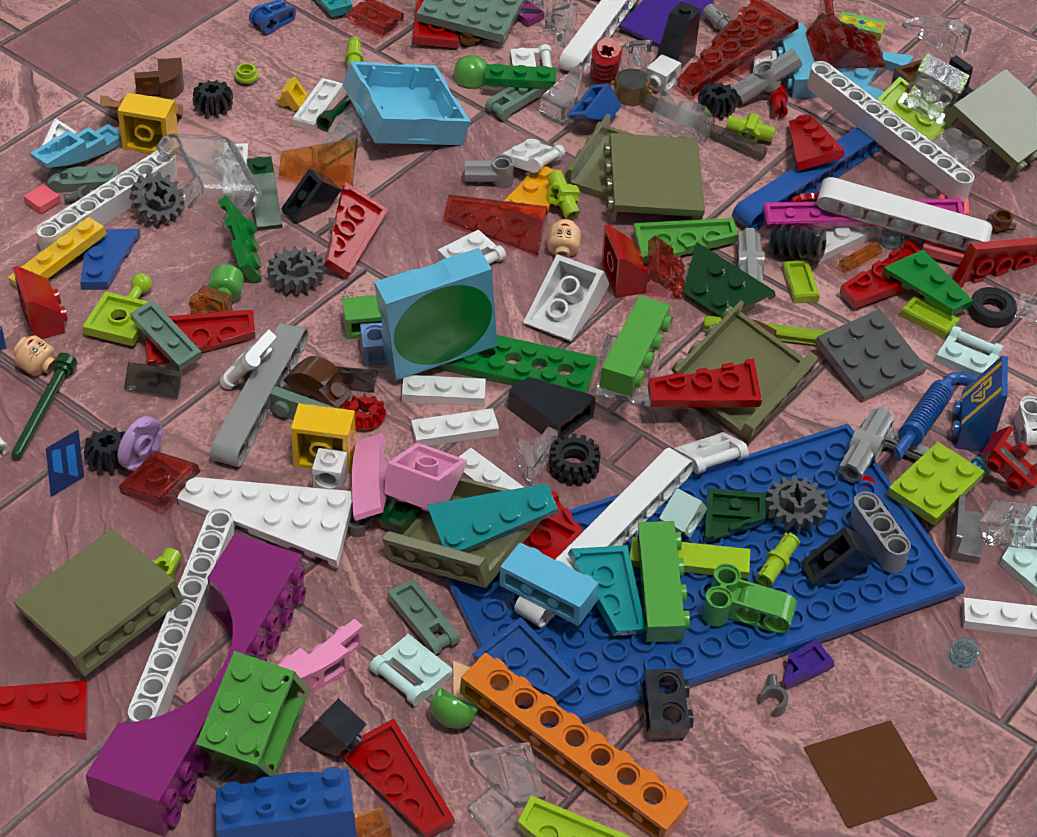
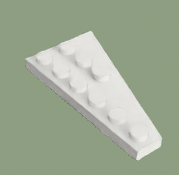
(282, 514)

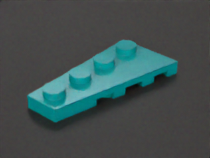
(488, 517)

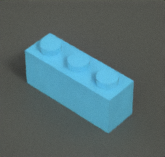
(549, 583)

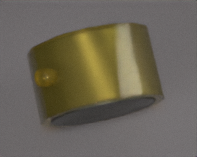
(631, 86)

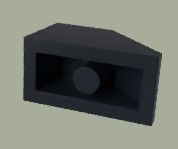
(311, 196)
(838, 558)
(335, 730)

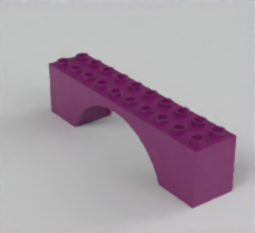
(155, 762)

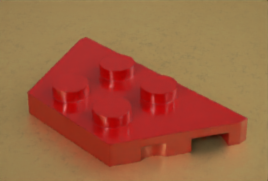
(554, 533)

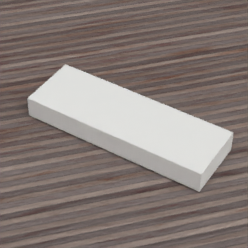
(319, 100)

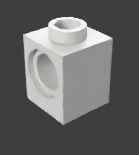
(663, 73)
(330, 469)

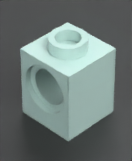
(684, 511)

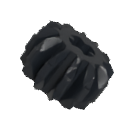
(212, 98)
(718, 99)
(102, 450)

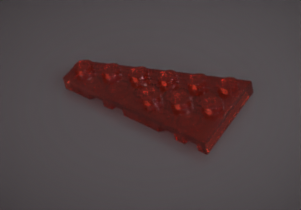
(739, 41)

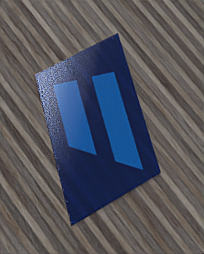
(64, 462)

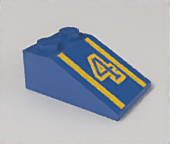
(981, 407)

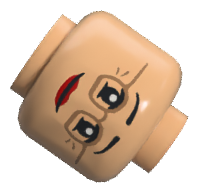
(564, 238)
(34, 355)

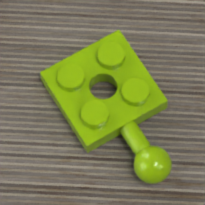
(112, 306)

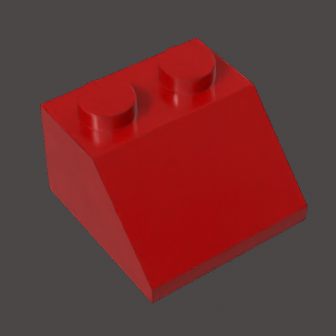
(623, 264)
(40, 304)

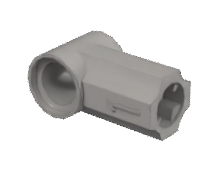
(497, 171)

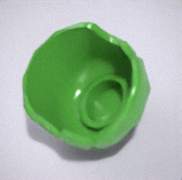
(470, 71)
(451, 710)

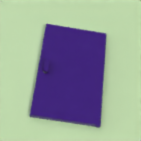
(650, 18)

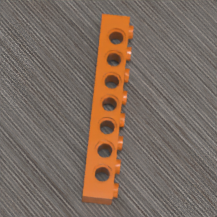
(552, 743)

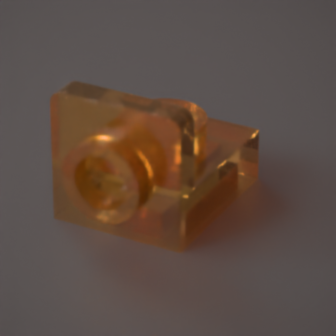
(210, 301)

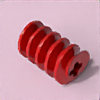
(605, 61)

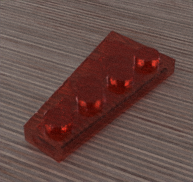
(503, 221)

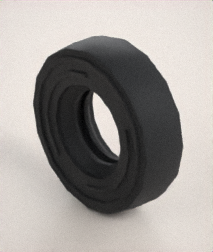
(995, 296)

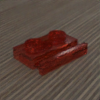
(375, 16)

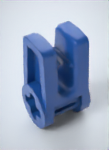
(272, 15)

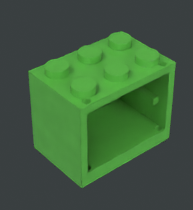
(253, 715)

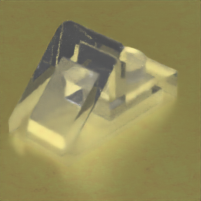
(562, 22)
(534, 457)

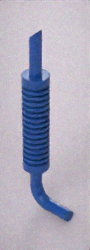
(928, 410)

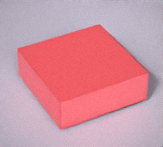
(42, 199)

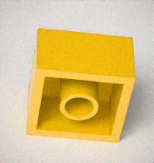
(145, 121)
(322, 428)

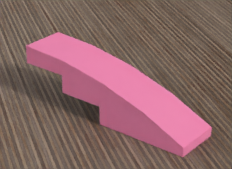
(369, 476)

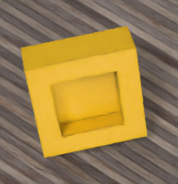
(292, 94)

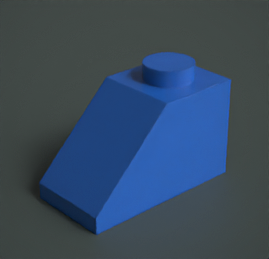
(596, 104)

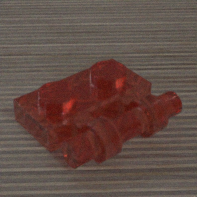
(665, 267)

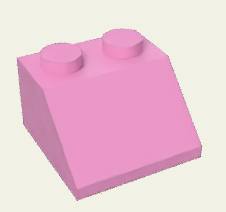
(423, 475)

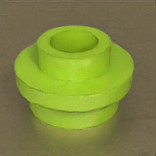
(246, 73)

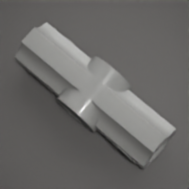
(767, 76)
(749, 253)
(866, 444)

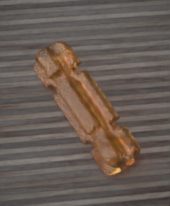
(860, 256)

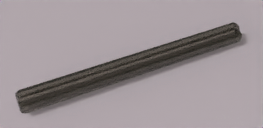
(722, 135)

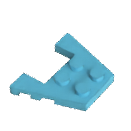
(864, 76)

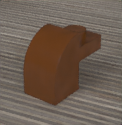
(165, 82)
(318, 377)

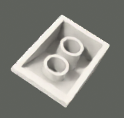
(567, 298)

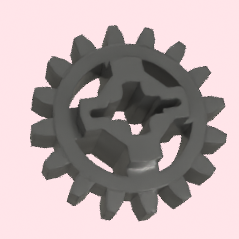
(157, 198)
(295, 269)
(796, 504)

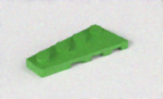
(686, 234)

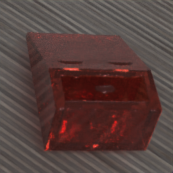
(843, 44)

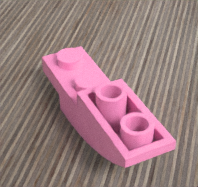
(328, 659)

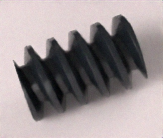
(796, 243)

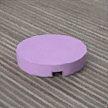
(140, 442)

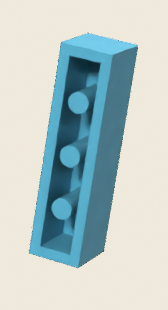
(798, 80)

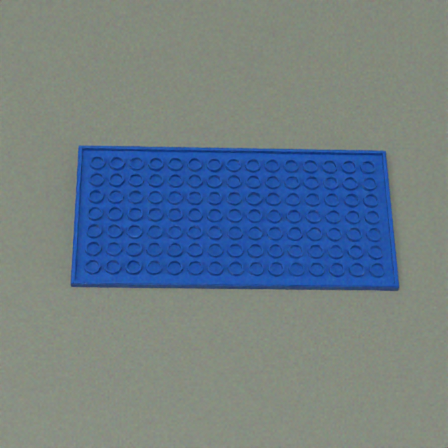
(614, 665)

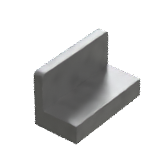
(966, 534)

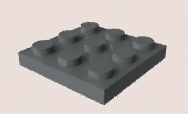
(870, 355)

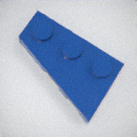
(104, 258)
(531, 658)

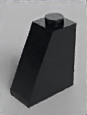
(681, 33)
(550, 405)

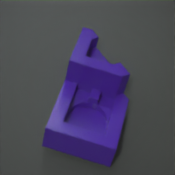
(807, 664)

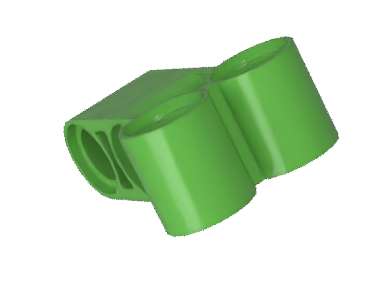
(746, 602)

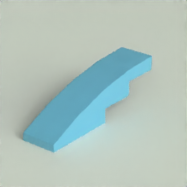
(73, 148)

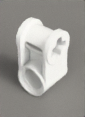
(1026, 420)

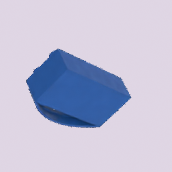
(288, 806)

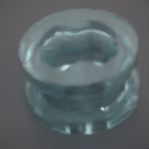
(891, 239)
(969, 647)

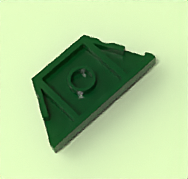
(719, 284)

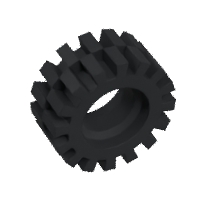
(574, 471)

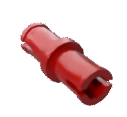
(778, 100)

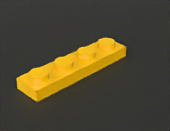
(64, 249)

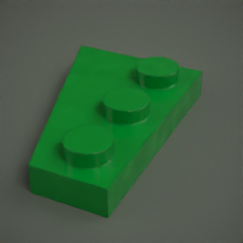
(245, 244)
(931, 281)

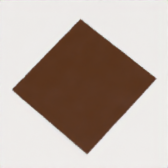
(869, 774)

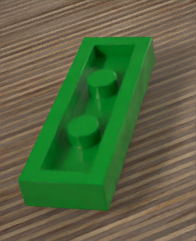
(520, 76)

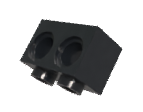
(658, 703)

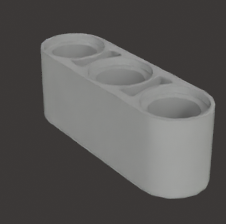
(881, 531)

